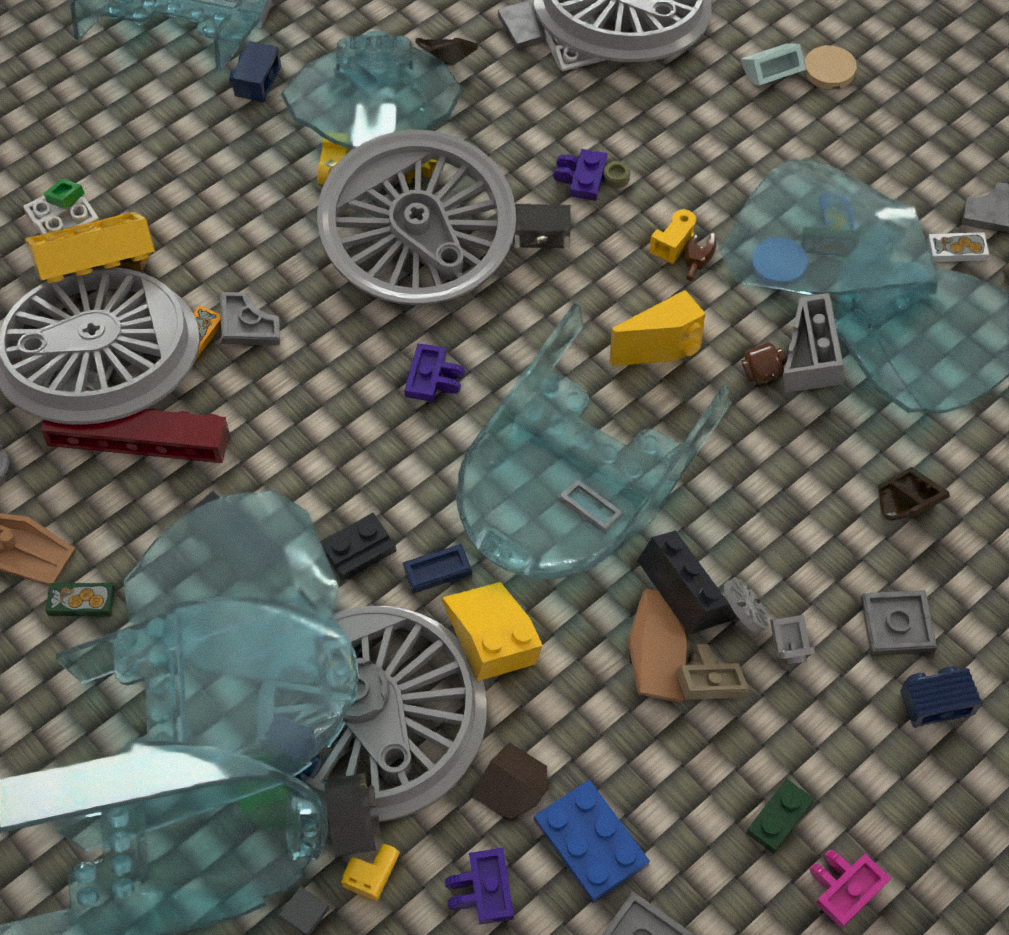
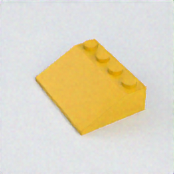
(90, 246)

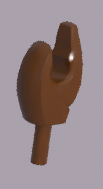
(698, 257)

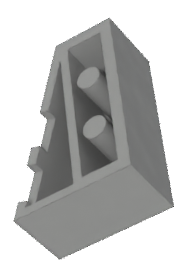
(814, 348)

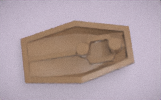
(31, 550)
(657, 648)

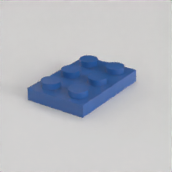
(591, 841)

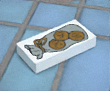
(958, 247)

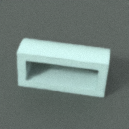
(773, 63)

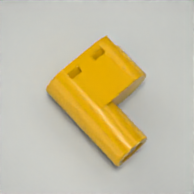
(369, 878)

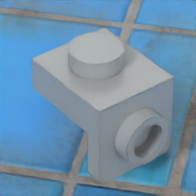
(791, 639)

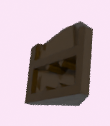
(448, 49)
(909, 495)
(512, 783)

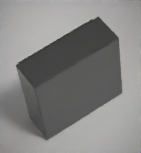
(304, 911)

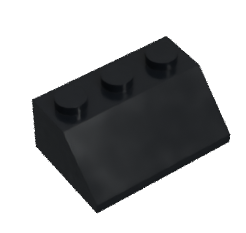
(684, 583)

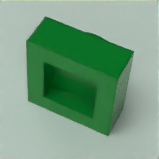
(64, 193)

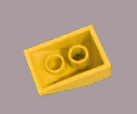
(659, 333)
(493, 630)

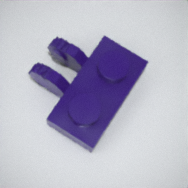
(587, 176)
(426, 374)
(490, 887)

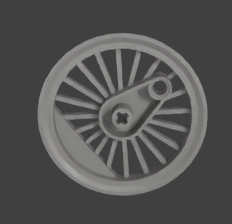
(663, 30)
(415, 217)
(94, 342)
(387, 733)

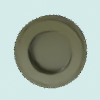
(616, 174)

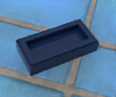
(437, 568)

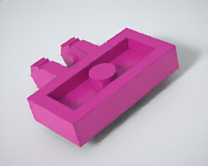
(852, 890)

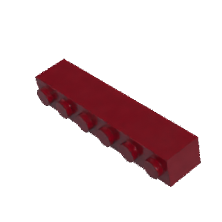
(147, 434)

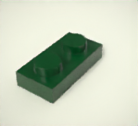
(780, 816)

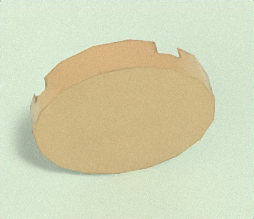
(830, 67)

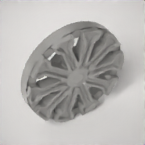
(745, 605)

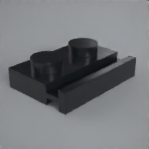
(358, 546)

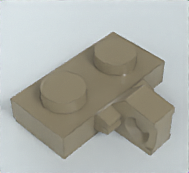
(709, 678)

